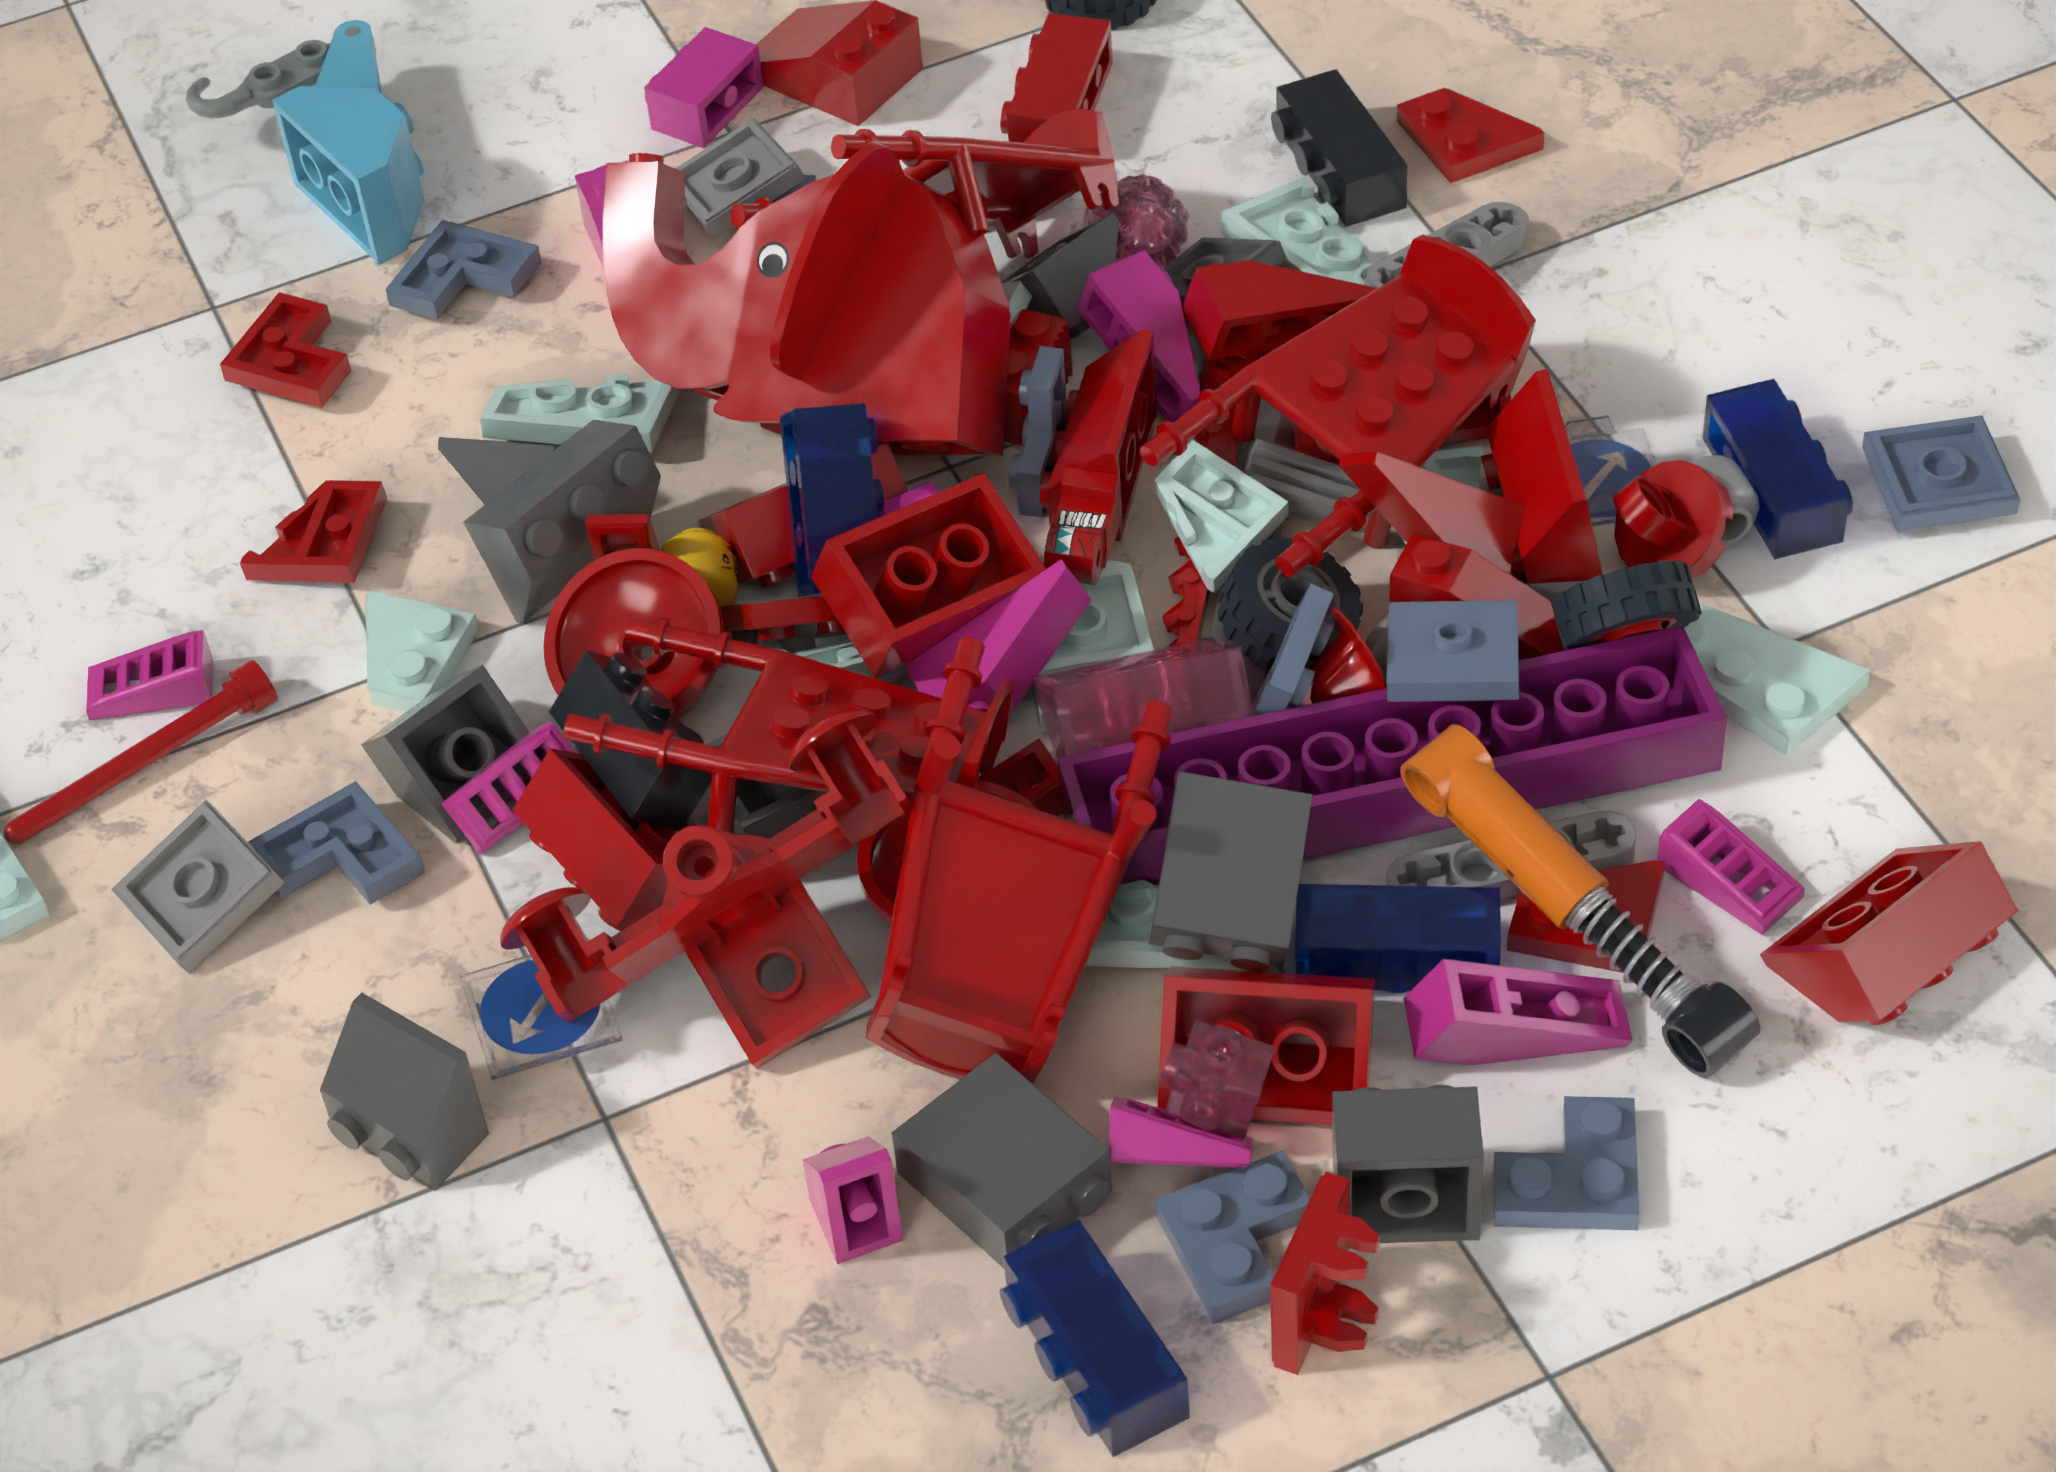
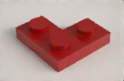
(280, 353)

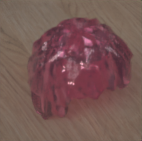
(1148, 218)

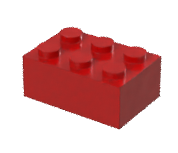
(923, 571)

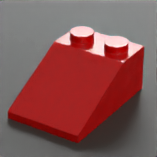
(842, 57)

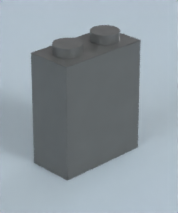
(1230, 871)
(1002, 1159)

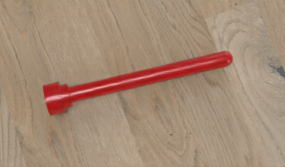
(244, 691)

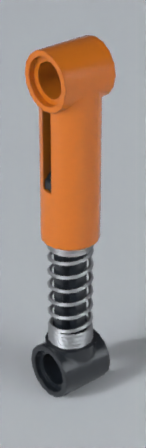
(1459, 781)

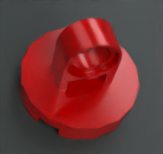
(1672, 516)

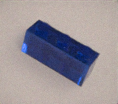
(827, 479)
(1796, 489)
(1394, 931)
(1094, 1339)

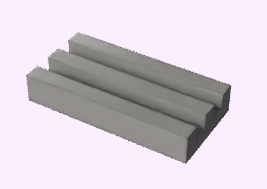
(1302, 480)

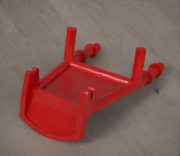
(1017, 178)
(1378, 378)
(781, 707)
(998, 902)

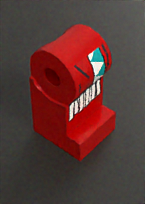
(1085, 523)

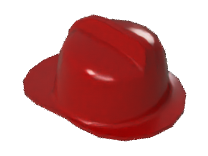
(1345, 664)

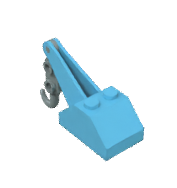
(340, 136)

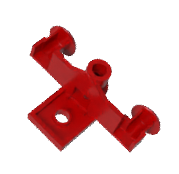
(734, 908)

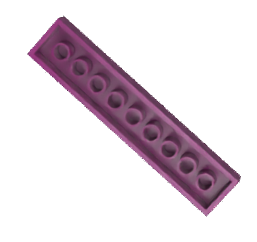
(1580, 731)

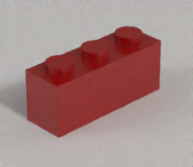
(1062, 74)

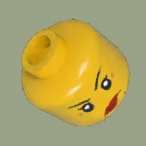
(710, 557)

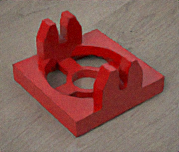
(1307, 1285)

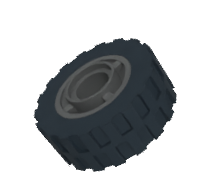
(1261, 600)

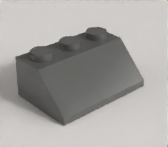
(536, 527)

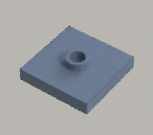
(1940, 473)
(1452, 651)

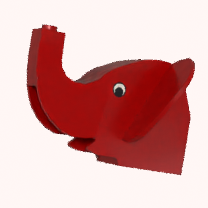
(818, 302)

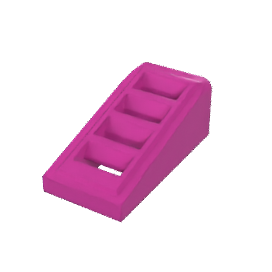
(169, 677)
(468, 817)
(1706, 833)
(1151, 1136)

